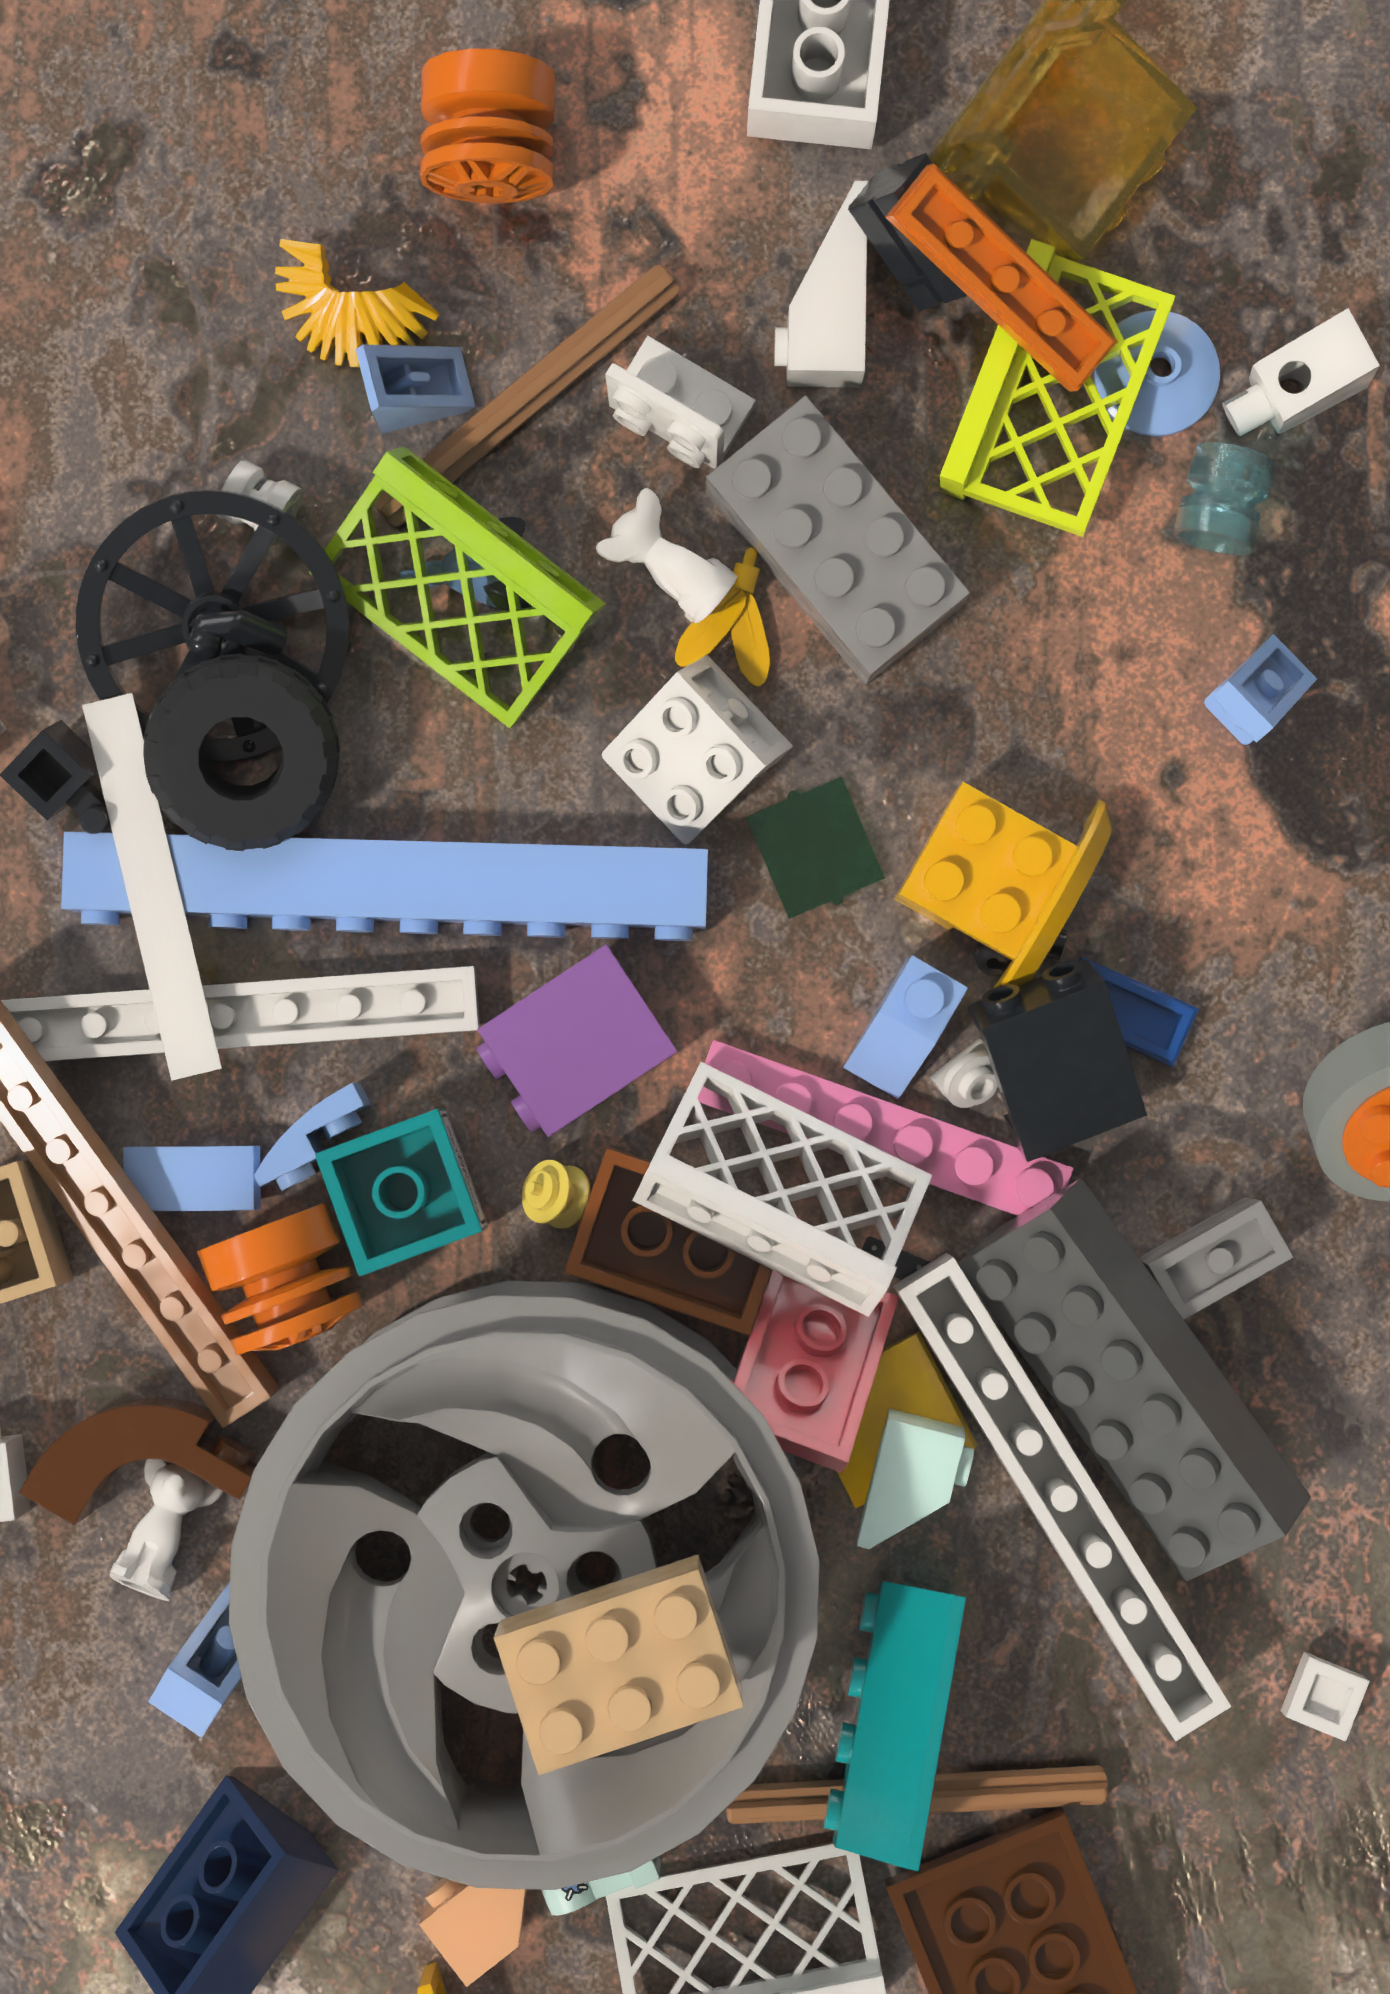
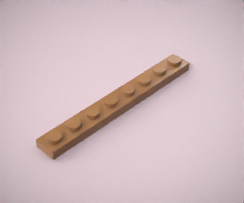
(125, 1231)

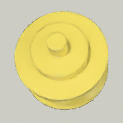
(555, 1194)

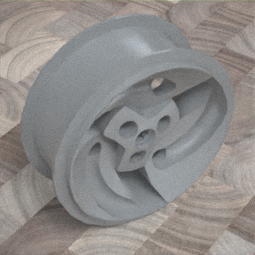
(355, 1664)

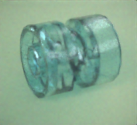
(1225, 490)

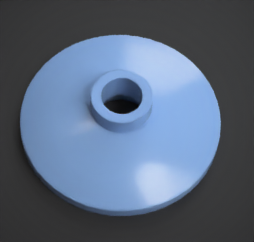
(1172, 401)

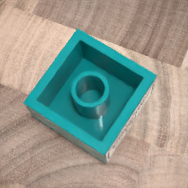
(401, 1191)

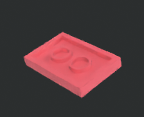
(812, 1368)

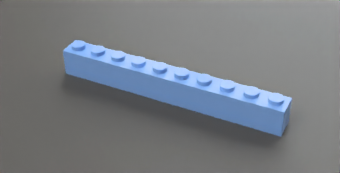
(409, 885)

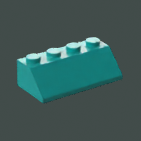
(896, 1724)

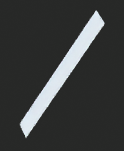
(151, 888)

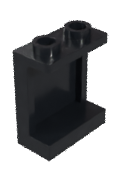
(1058, 1058)

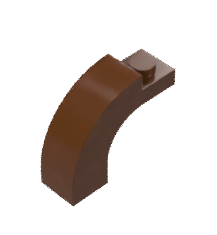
(86, 1456)

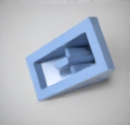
(414, 384)

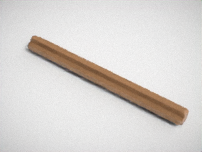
(544, 381)
(950, 1793)

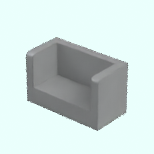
(1217, 1256)

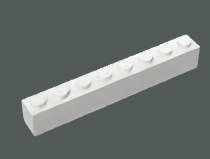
(1062, 1496)

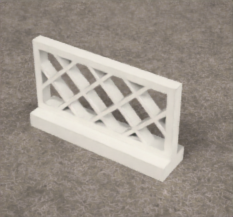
(776, 1234)
(851, 1977)

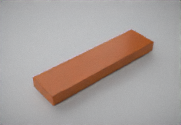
(1001, 278)

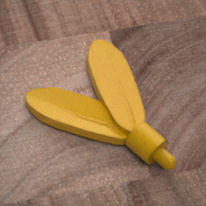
(741, 616)

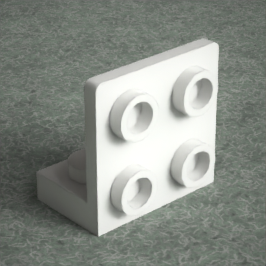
(678, 403)
(695, 748)

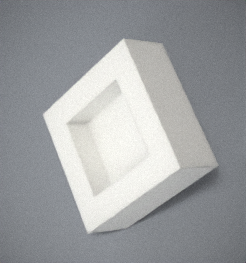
(1324, 1696)

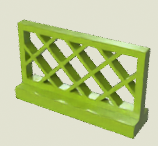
(489, 544)

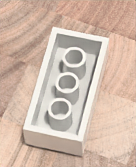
(818, 71)

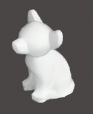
(678, 571)
(156, 1538)

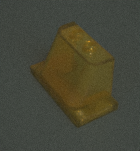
(1065, 126)

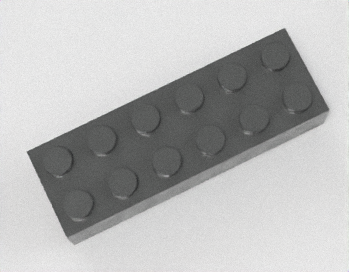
(1135, 1382)

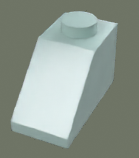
(912, 1474)

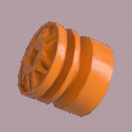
(487, 126)
(281, 1280)

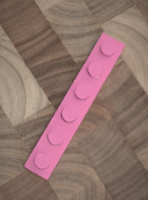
(952, 1155)

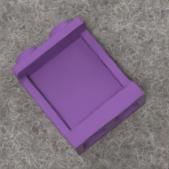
(574, 1042)

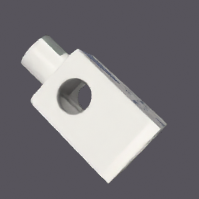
(1326, 362)

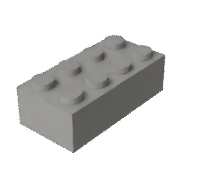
(835, 540)

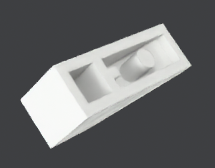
(829, 311)

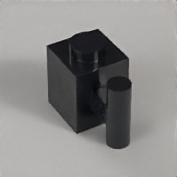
(58, 773)

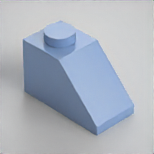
(905, 1026)
(201, 1672)

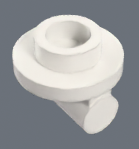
(967, 1077)

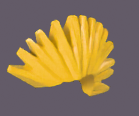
(346, 316)

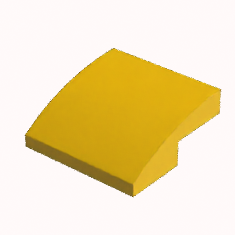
(904, 1382)

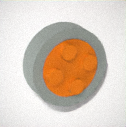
(1350, 1113)

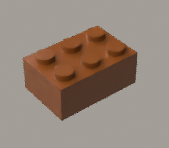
(659, 1258)

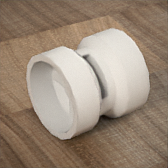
(251, 480)

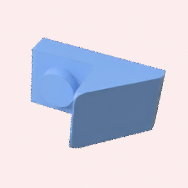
(1260, 691)

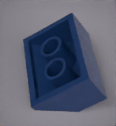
(226, 1897)

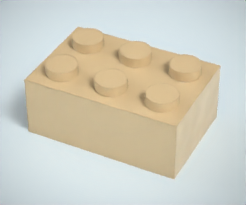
(618, 1664)

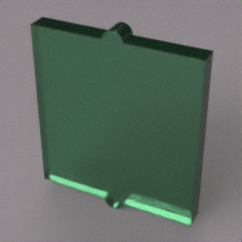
(815, 848)

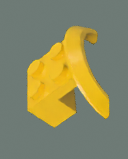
(1003, 877)

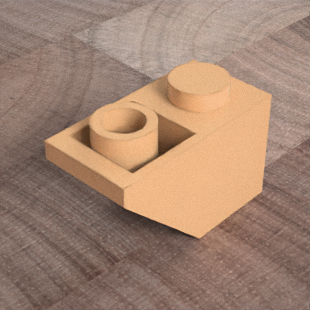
(473, 1925)

